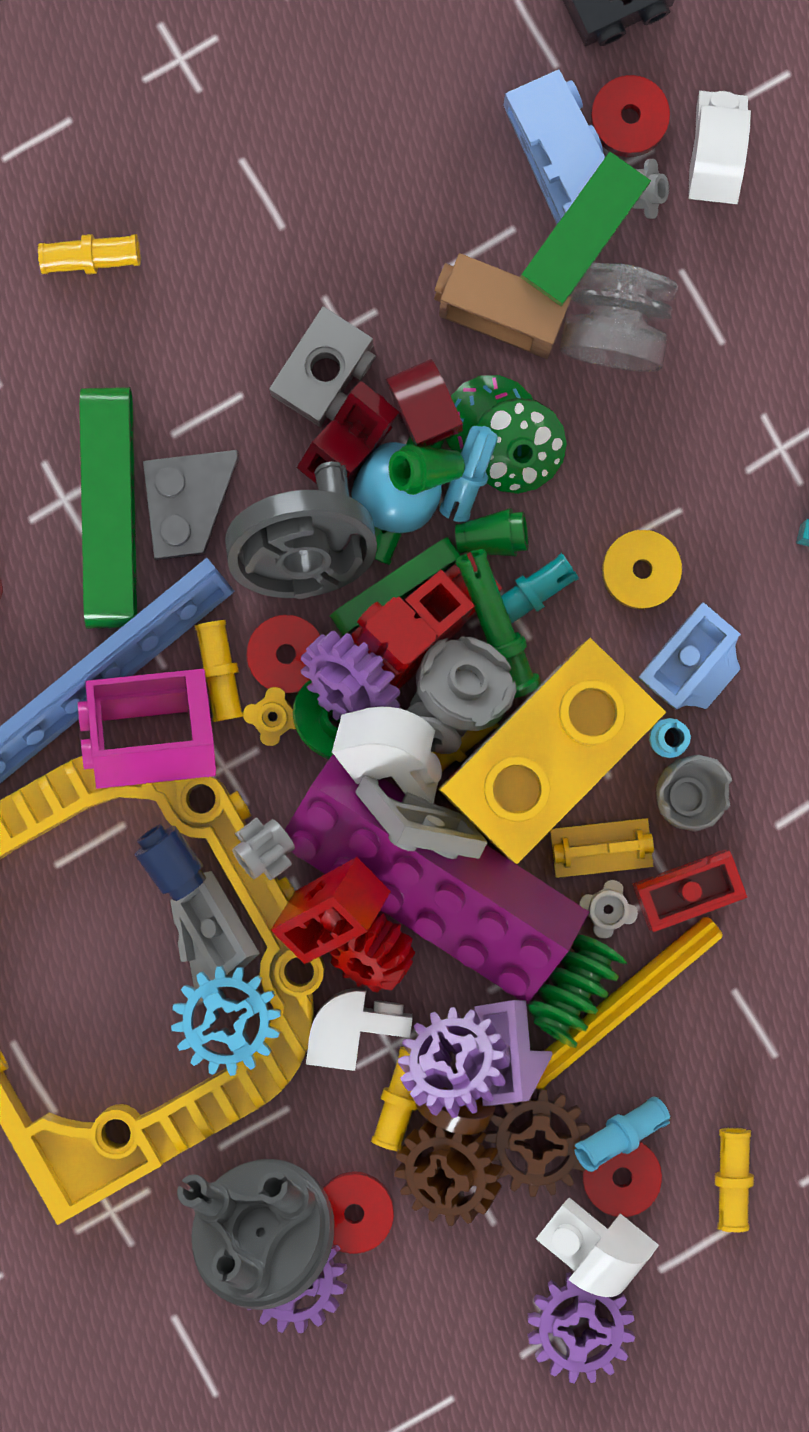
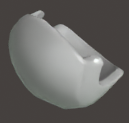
(693, 792)

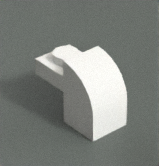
(719, 147)
(387, 744)
(339, 1023)
(600, 1257)

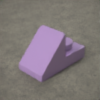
(524, 1065)

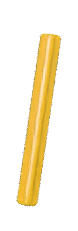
(633, 995)

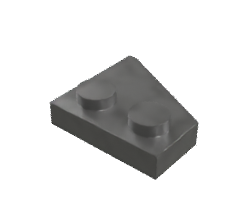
(185, 500)

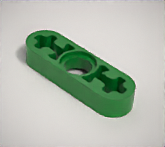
(397, 584)

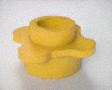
(258, 716)

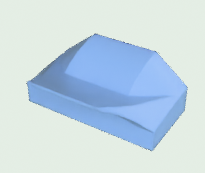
(694, 661)

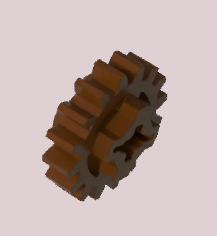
(535, 1163)
(447, 1172)

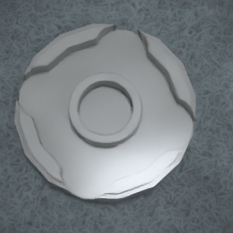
(465, 683)

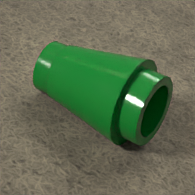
(423, 468)
(497, 533)

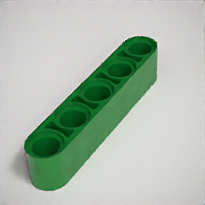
(108, 507)

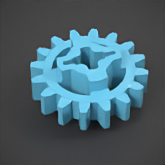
(237, 1041)

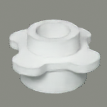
(622, 911)

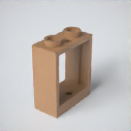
(499, 305)

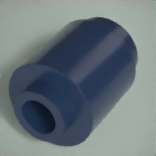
(170, 861)

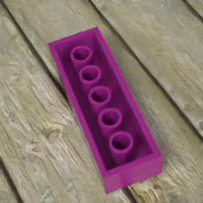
(470, 907)

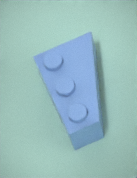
(555, 138)

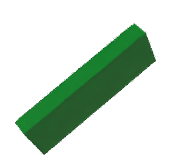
(585, 228)

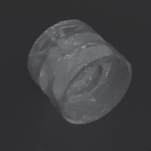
(620, 306)

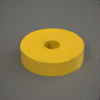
(647, 547)

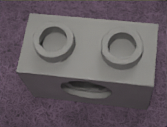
(325, 338)

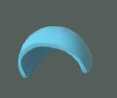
(388, 506)

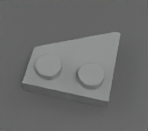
(421, 824)
(211, 932)

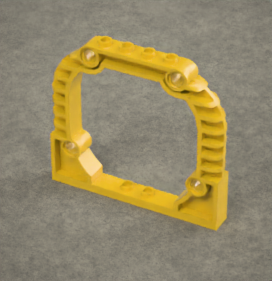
(74, 1159)

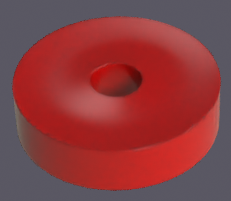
(635, 94)
(265, 644)
(636, 1193)
(376, 1203)

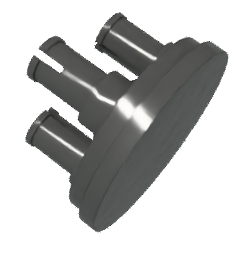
(259, 1232)

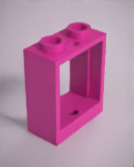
(147, 697)

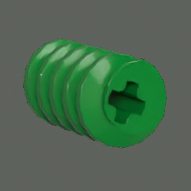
(573, 988)

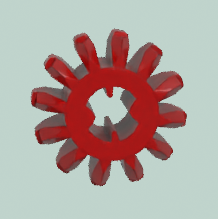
(376, 957)

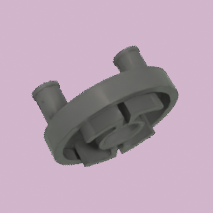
(296, 539)

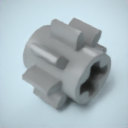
(263, 849)

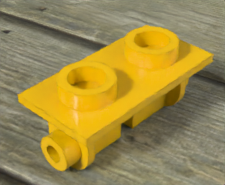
(602, 847)

